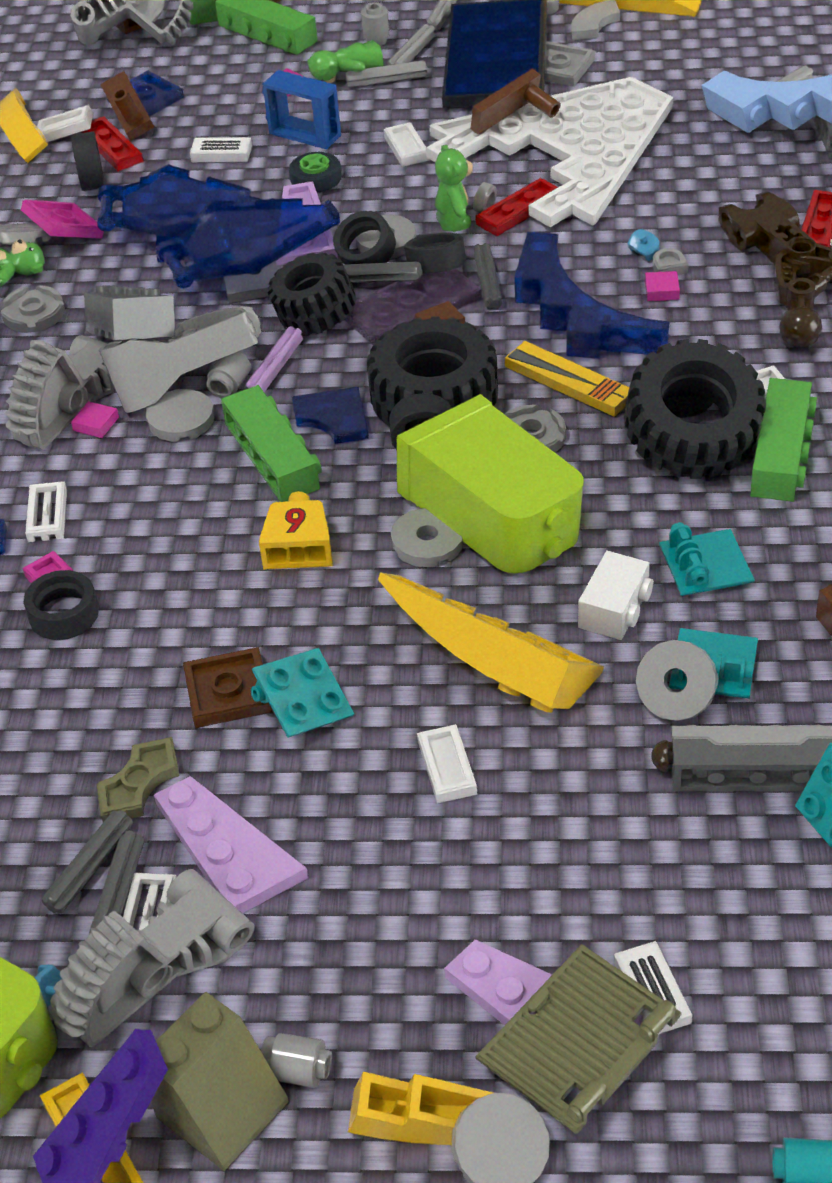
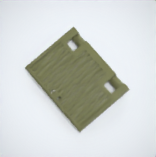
(578, 1037)

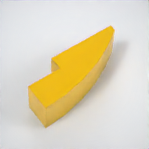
(409, 1111)

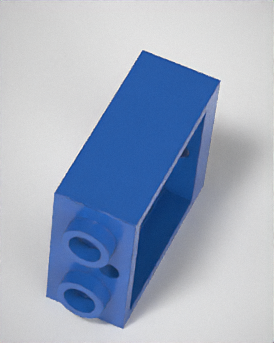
(325, 107)

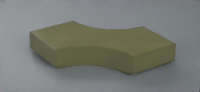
(147, 768)

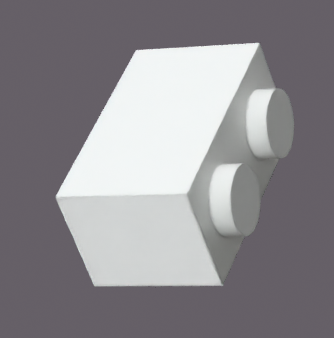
(614, 595)

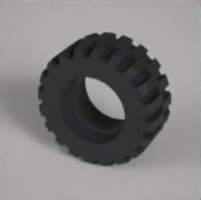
(432, 359)
(702, 371)

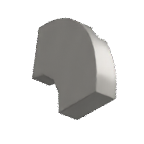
(591, 20)

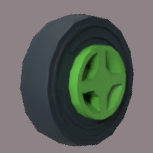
(316, 167)

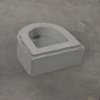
(670, 260)

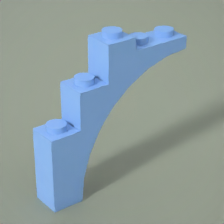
(753, 102)

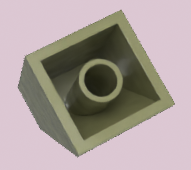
(216, 1082)

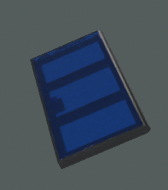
(492, 47)

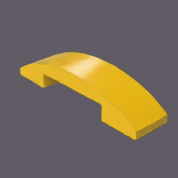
(19, 127)

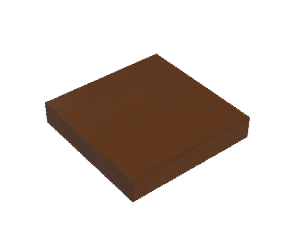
(222, 687)

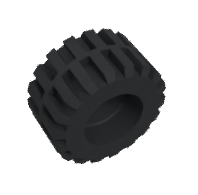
(312, 293)

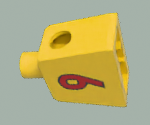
(295, 534)

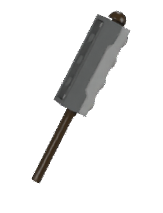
(742, 757)

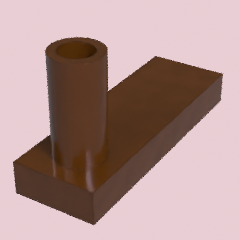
(510, 99)
(127, 105)

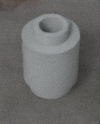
(375, 23)
(228, 374)
(297, 1059)

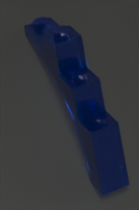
(565, 307)

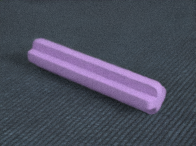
(276, 359)

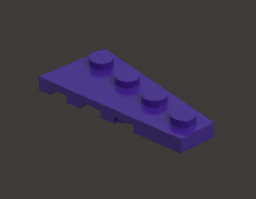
(98, 1122)

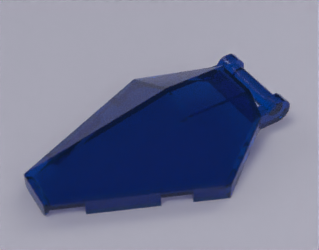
(165, 201)
(243, 239)

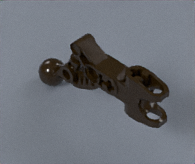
(799, 262)

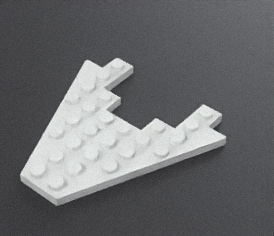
(594, 134)

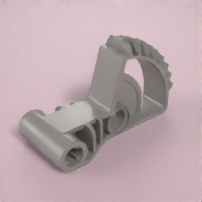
(97, 16)
(149, 368)
(54, 388)
(126, 967)

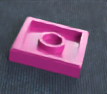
(61, 219)

